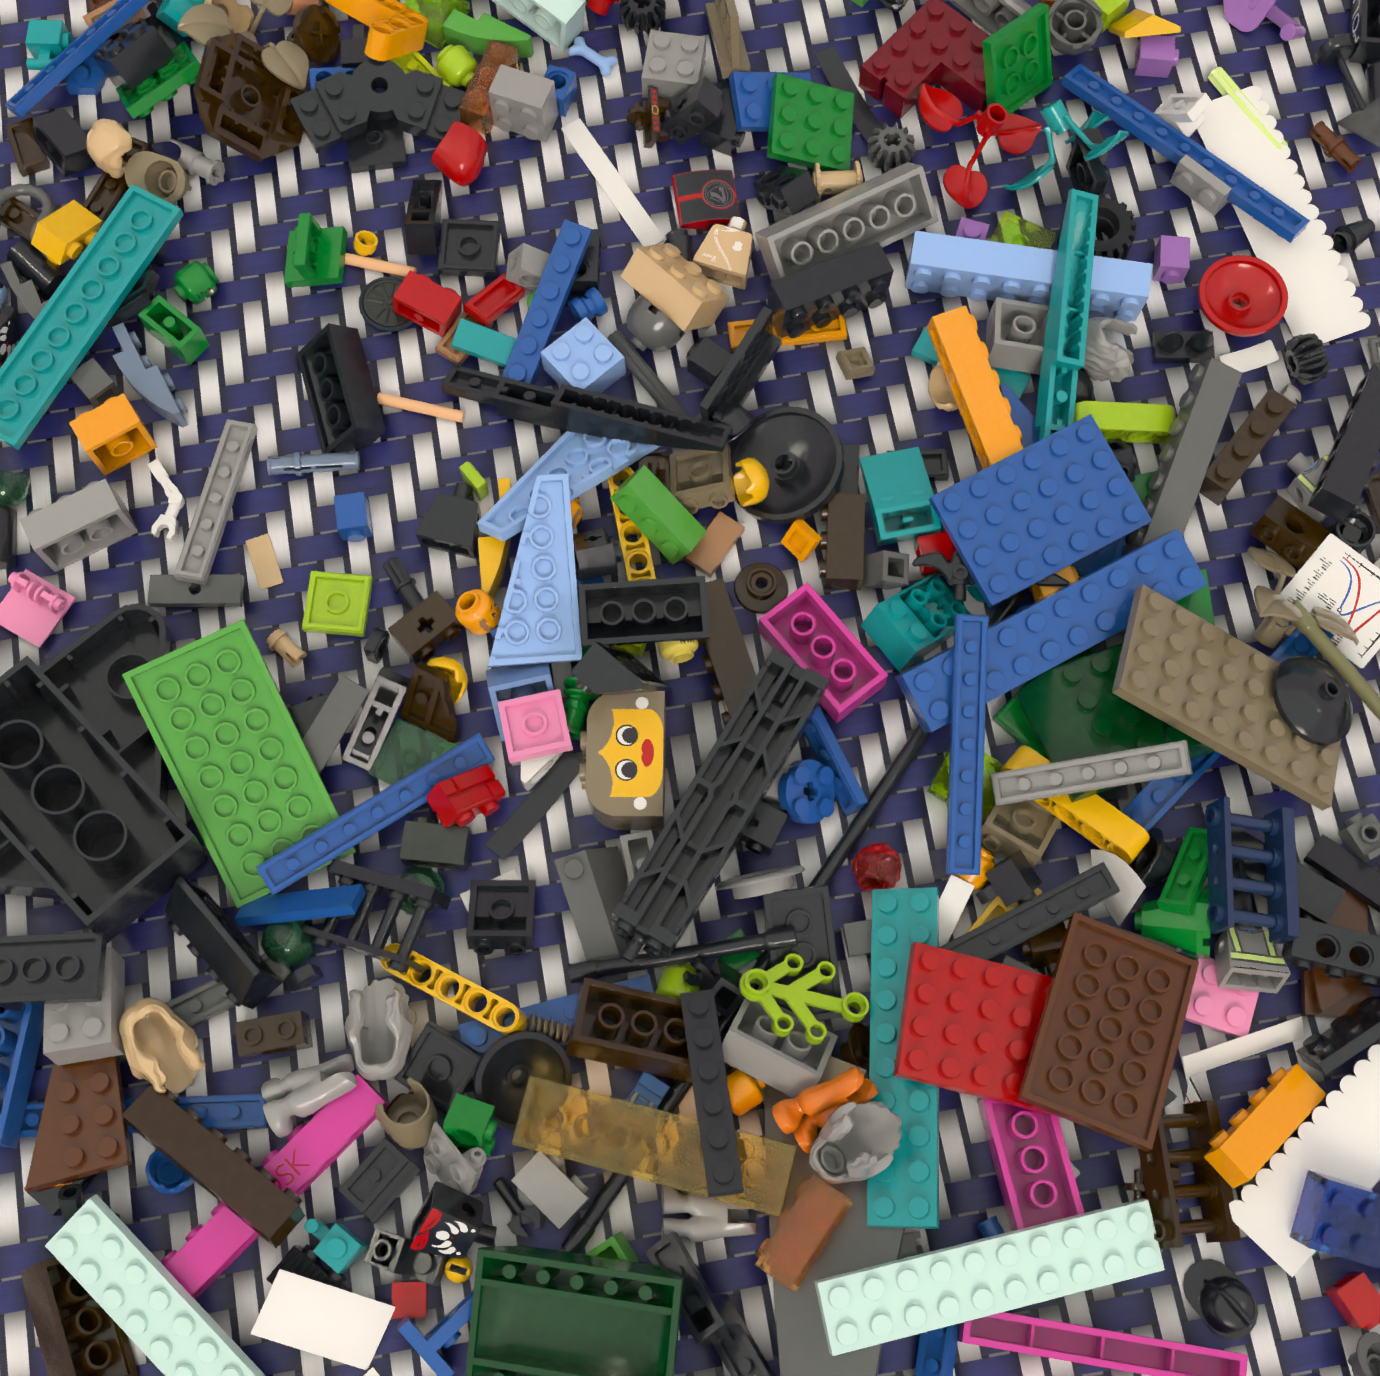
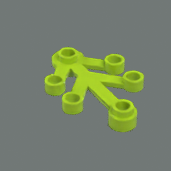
(798, 996)

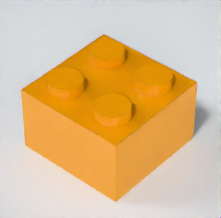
(113, 434)

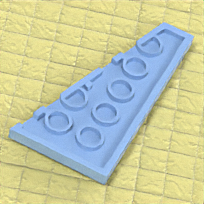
(586, 461)
(542, 598)

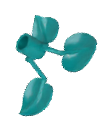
(1059, 120)

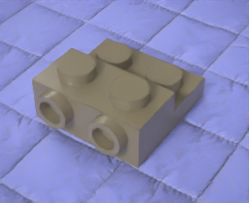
(702, 478)
(1019, 827)

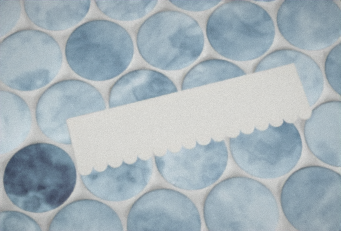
(1315, 286)
(1339, 1145)

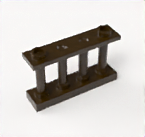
(1213, 1191)

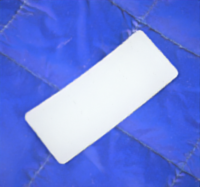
(1251, 357)

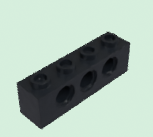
(1338, 942)

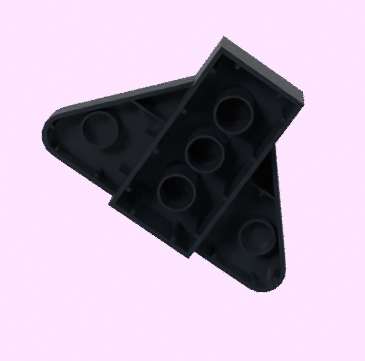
(87, 780)

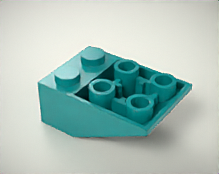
(899, 496)
(914, 621)

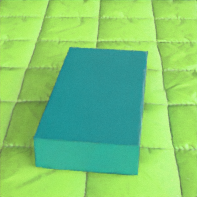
(483, 342)

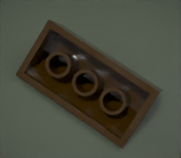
(73, 1327)

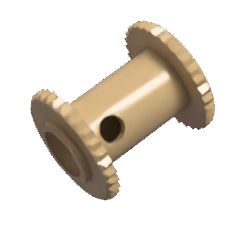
(836, 181)

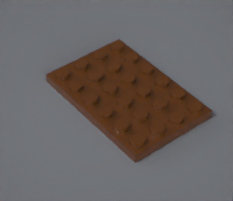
(1109, 1032)

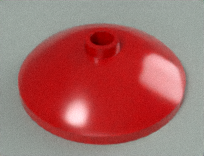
(1249, 284)

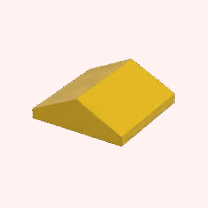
(1141, 23)

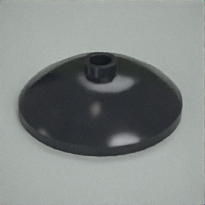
(1312, 700)
(524, 1051)

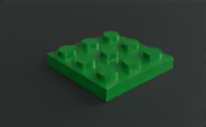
(1018, 59)
(162, 83)
(810, 124)

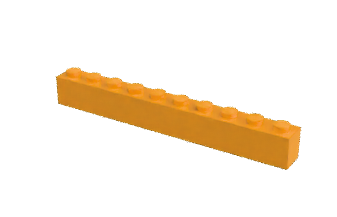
(980, 399)

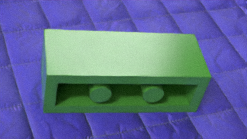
(658, 514)

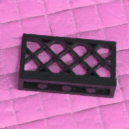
(744, 366)

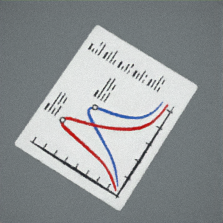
(1347, 586)

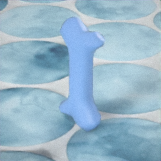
(581, 49)

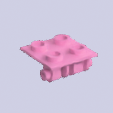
(33, 607)

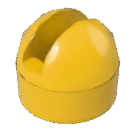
(365, 243)
(456, 1277)

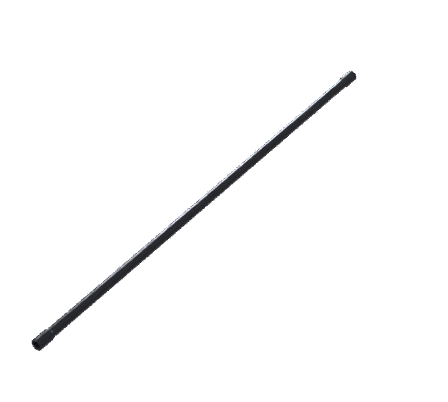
(587, 1224)

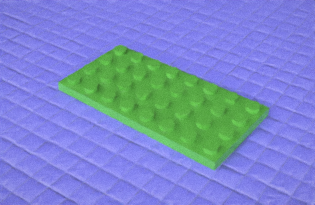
(233, 753)

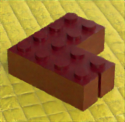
(928, 49)

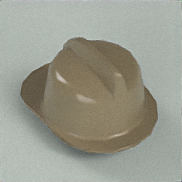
(157, 175)

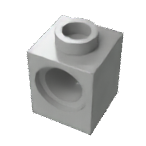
(526, 266)

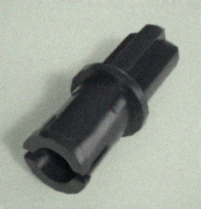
(403, 583)

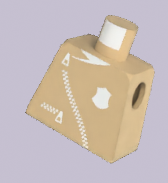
(726, 253)

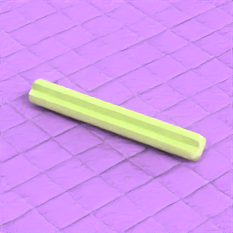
(1226, 86)

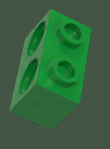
(471, 1124)

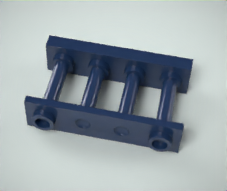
(1280, 865)

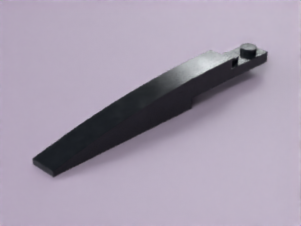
(586, 412)

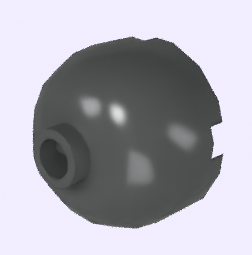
(1074, 25)
(651, 327)

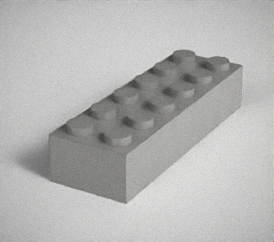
(866, 214)

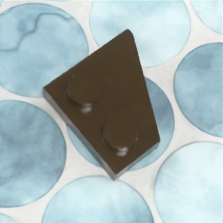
(431, 702)

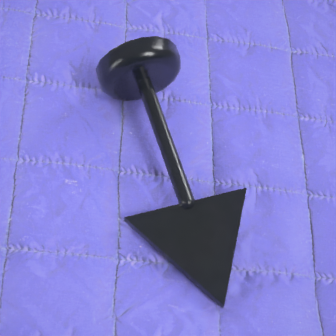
(1366, 120)

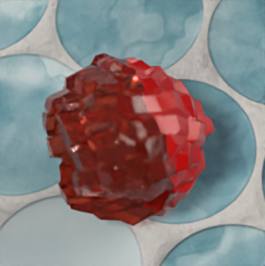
(876, 867)

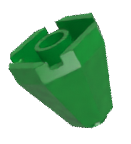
(1178, 930)

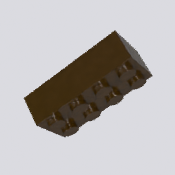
(629, 1030)

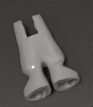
(306, 1092)
(707, 1220)

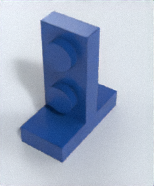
(442, 1334)

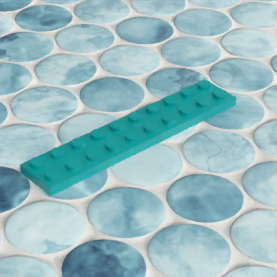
(81, 310)
(909, 1187)

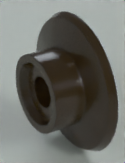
(760, 599)
(857, 1047)

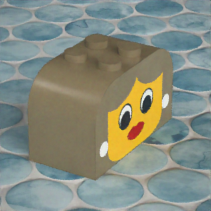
(626, 760)

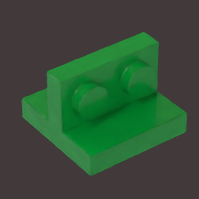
(315, 254)

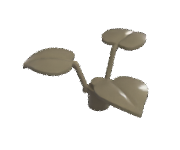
(284, 60)
(1278, 611)

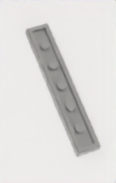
(215, 502)
(1092, 773)

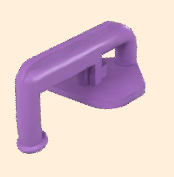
(1248, 15)

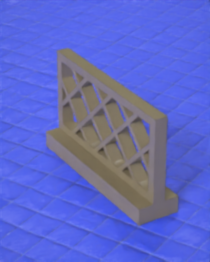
(727, 37)

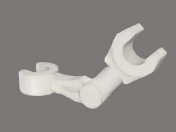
(175, 503)

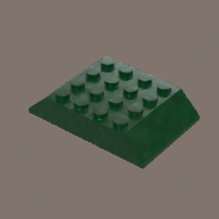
(1082, 718)
(571, 1315)

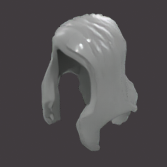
(1103, 359)
(380, 1029)
(856, 1142)

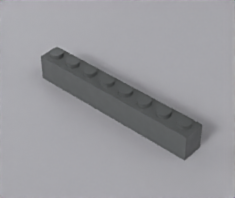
(1188, 450)

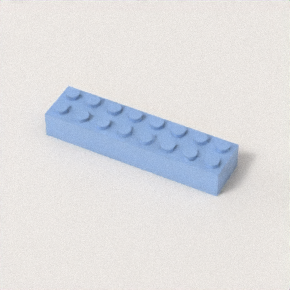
(1019, 273)

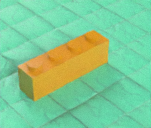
(1264, 1125)

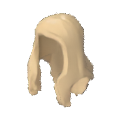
(160, 1046)

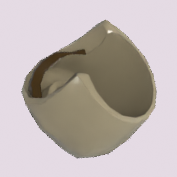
(409, 1117)

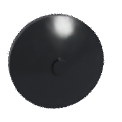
(801, 461)

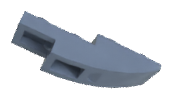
(146, 379)

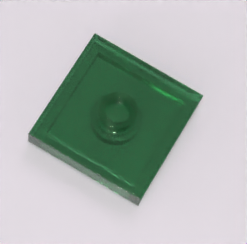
(406, 751)

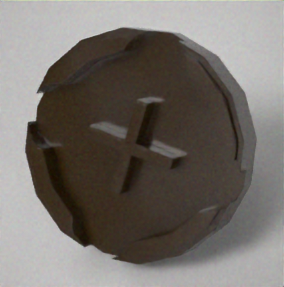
(316, 33)

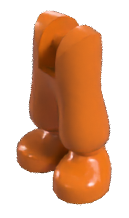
(816, 1103)

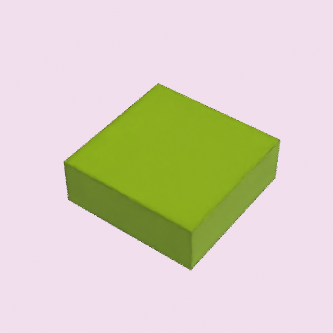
(474, 479)

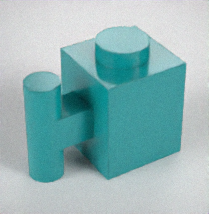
(46, 41)
(338, 1245)

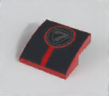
(705, 198)

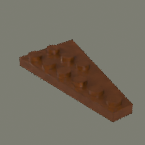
(80, 1124)

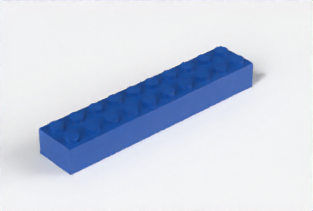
(1057, 626)

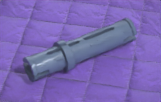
(301, 464)

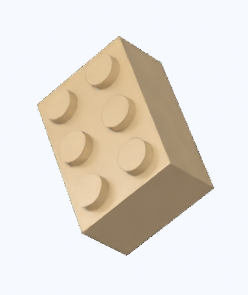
(675, 286)

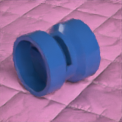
(588, 306)

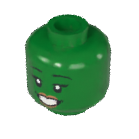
(195, 282)

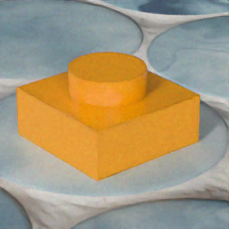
(801, 540)

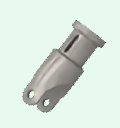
(196, 164)

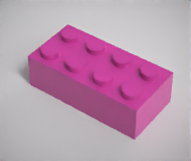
(817, 639)
(1030, 1164)

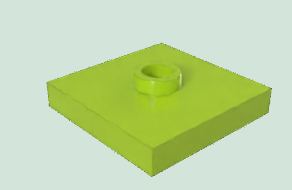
(337, 603)

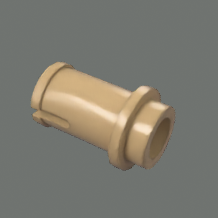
(286, 647)

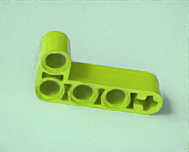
(1129, 420)

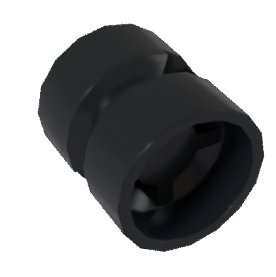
(1355, 531)

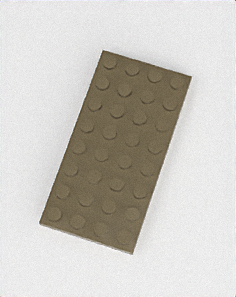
(1217, 695)

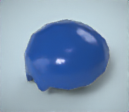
(165, 1175)

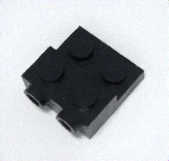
(1088, 175)
(501, 916)

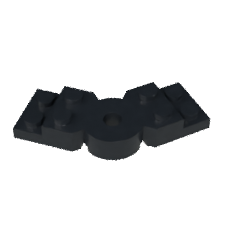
(346, 103)

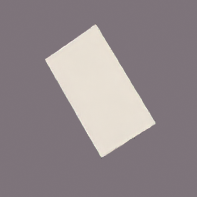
(323, 1320)

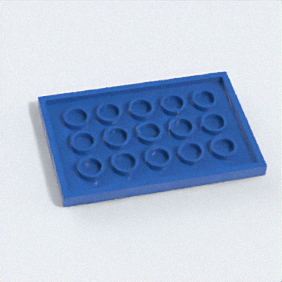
(1040, 510)

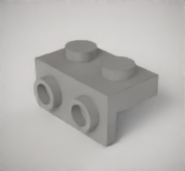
(1200, 185)

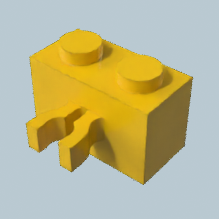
(65, 232)

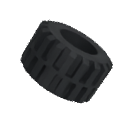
(1116, 225)

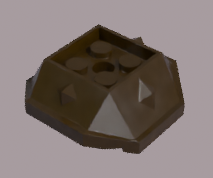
(244, 100)

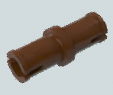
(1335, 147)

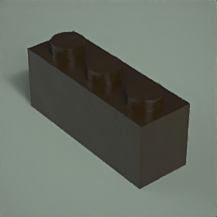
(843, 542)

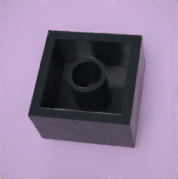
(133, 55)

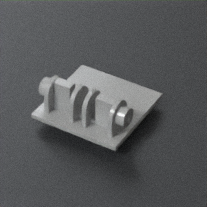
(451, 1166)

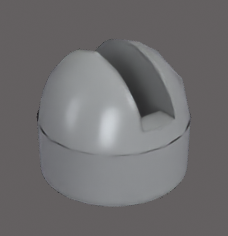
(1291, 393)

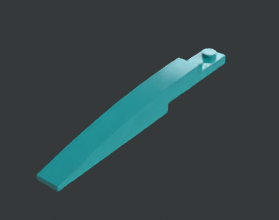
(1067, 315)

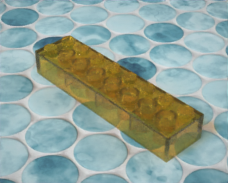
(646, 1143)

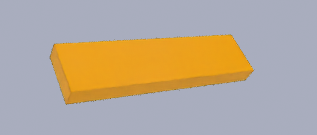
(833, 332)

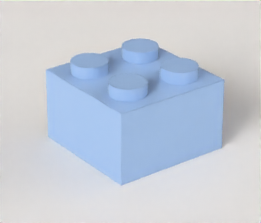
(584, 359)

